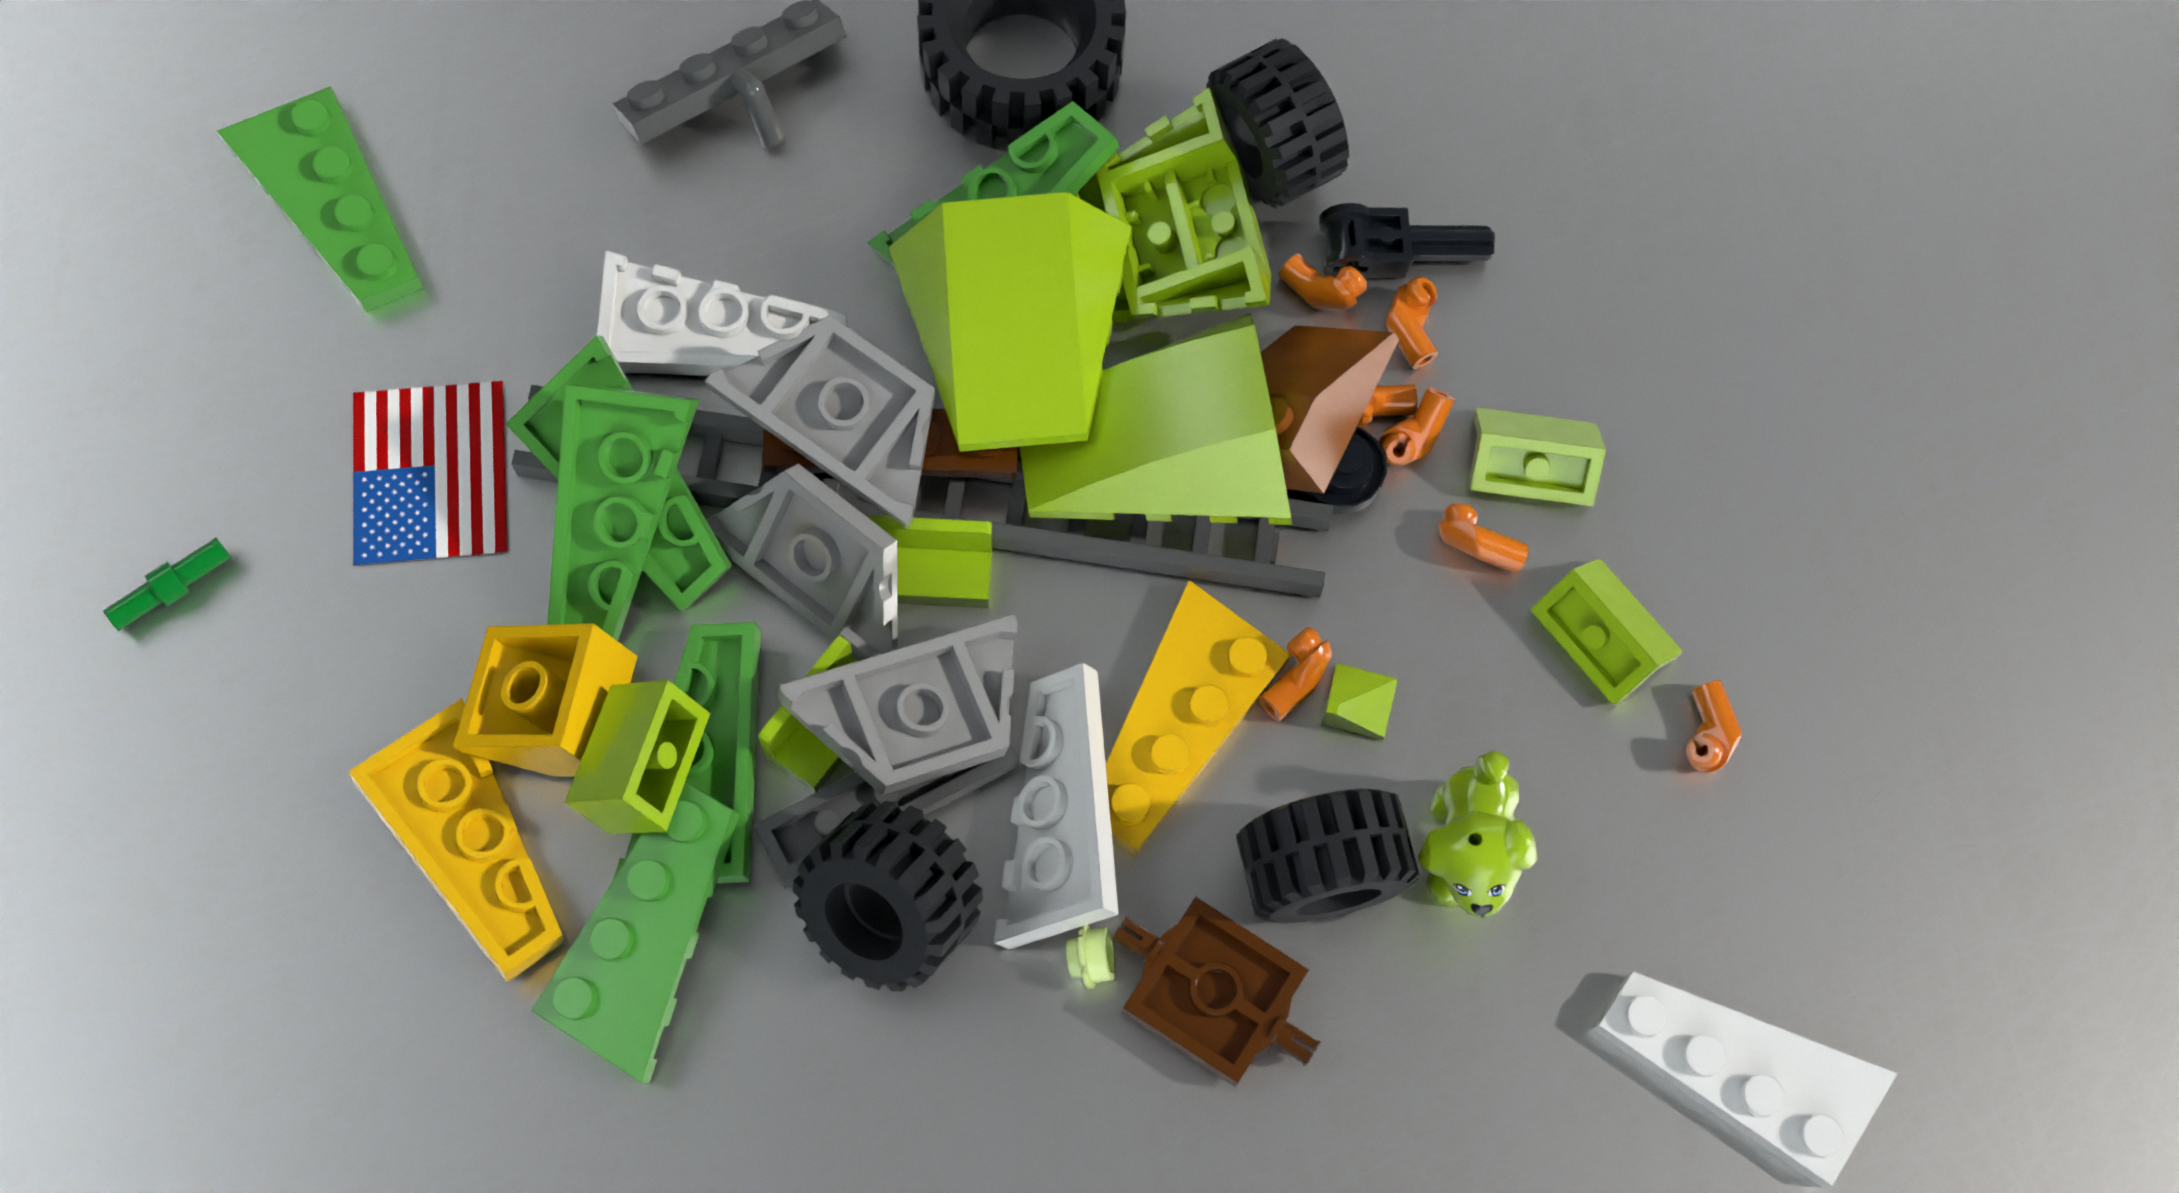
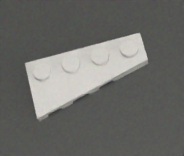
(689, 326)
(1064, 832)
(1761, 1079)

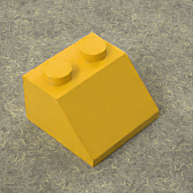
(540, 694)

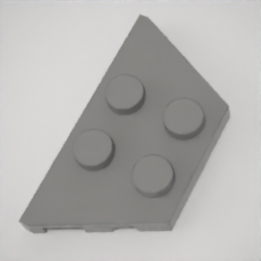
(841, 410)
(817, 558)
(914, 707)

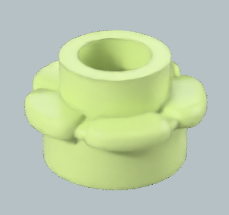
(1091, 955)

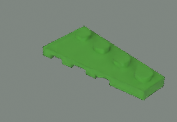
(1047, 159)
(322, 184)
(610, 493)
(684, 550)
(723, 677)
(630, 955)

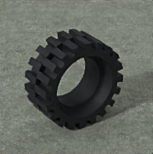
(1015, 105)

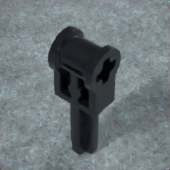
(1385, 244)

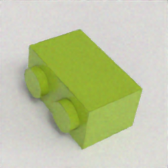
(638, 757)

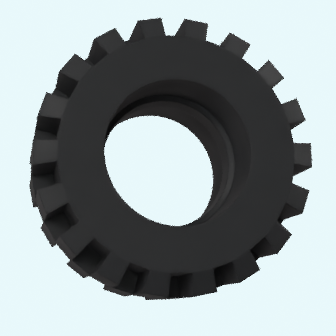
(1281, 121)
(1327, 855)
(887, 896)

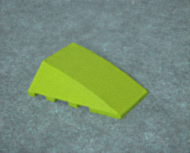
(1189, 219)
(1014, 312)
(1171, 438)

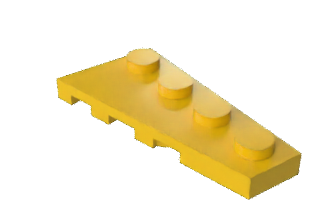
(1185, 711)
(462, 839)

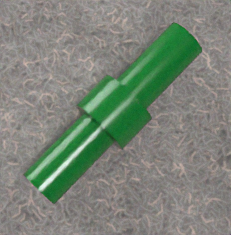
(166, 584)

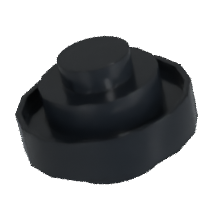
(1357, 476)

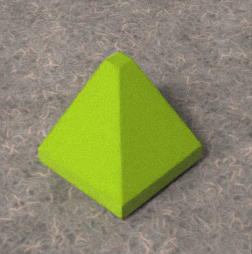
(1359, 701)

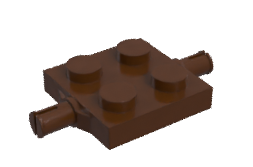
(1215, 991)

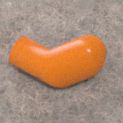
(1323, 291)
(1407, 318)
(1390, 401)
(1418, 433)
(1463, 534)
(1302, 678)
(1718, 732)

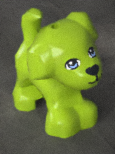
(1481, 846)

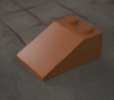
(1318, 394)

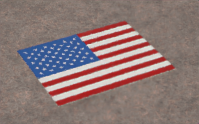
(429, 473)

